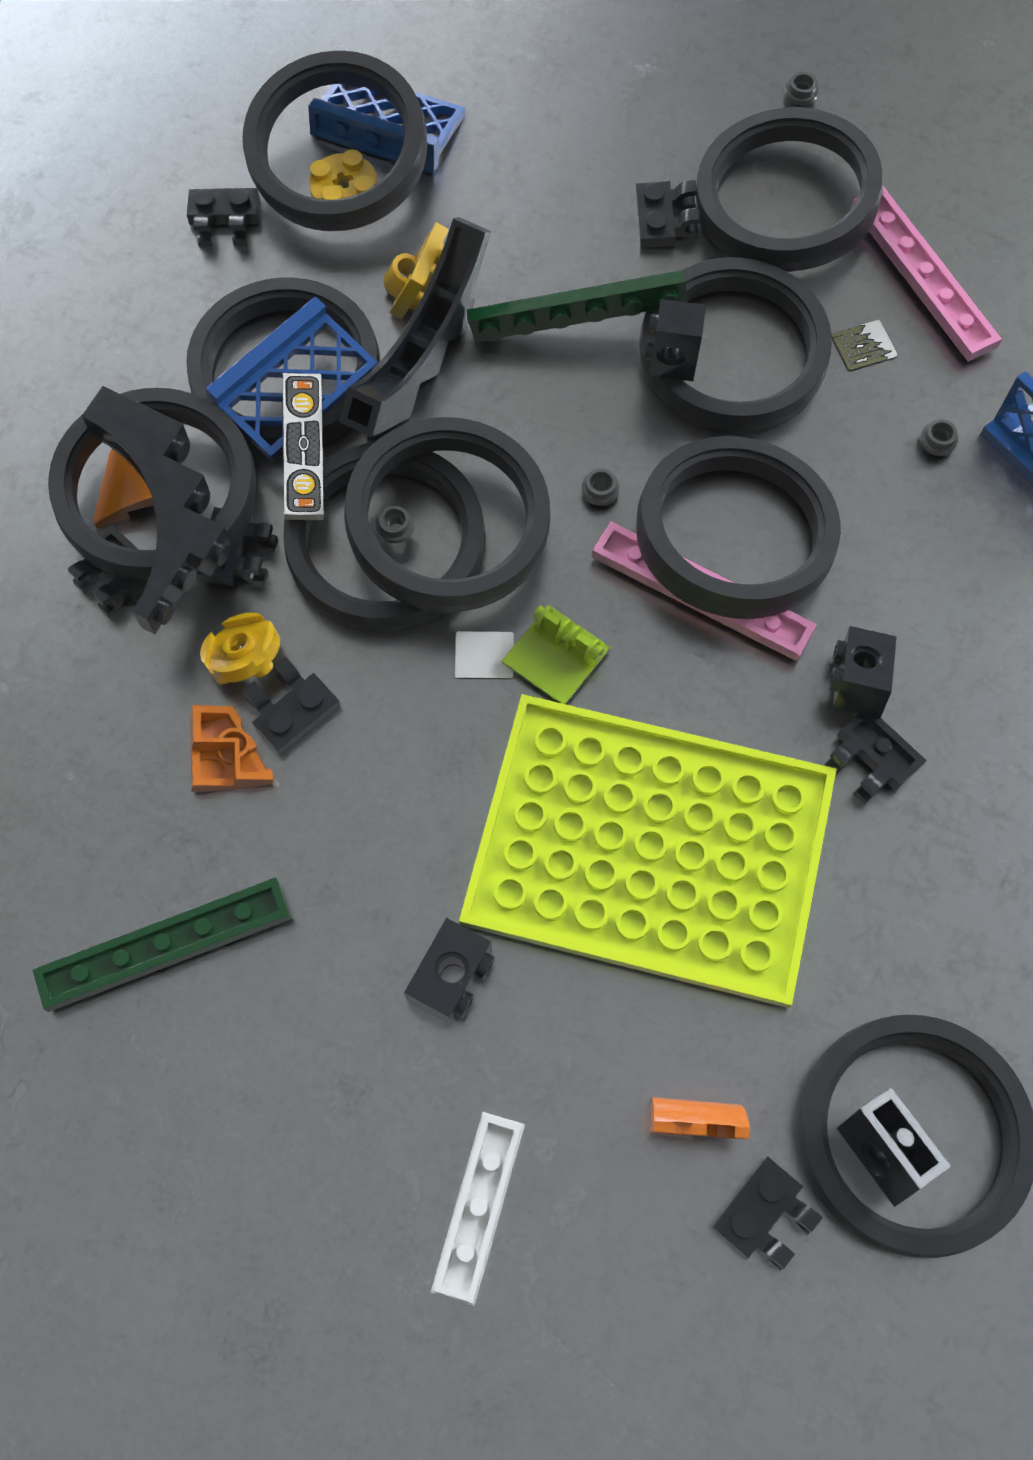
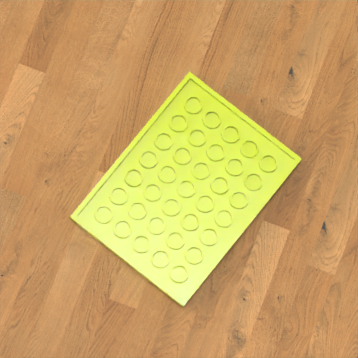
(652, 850)

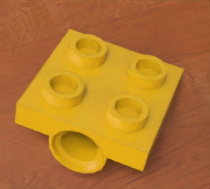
(417, 270)

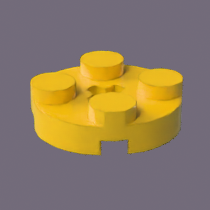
(339, 168)
(229, 661)

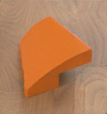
(120, 492)
(222, 752)
(698, 1119)

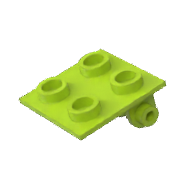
(555, 654)

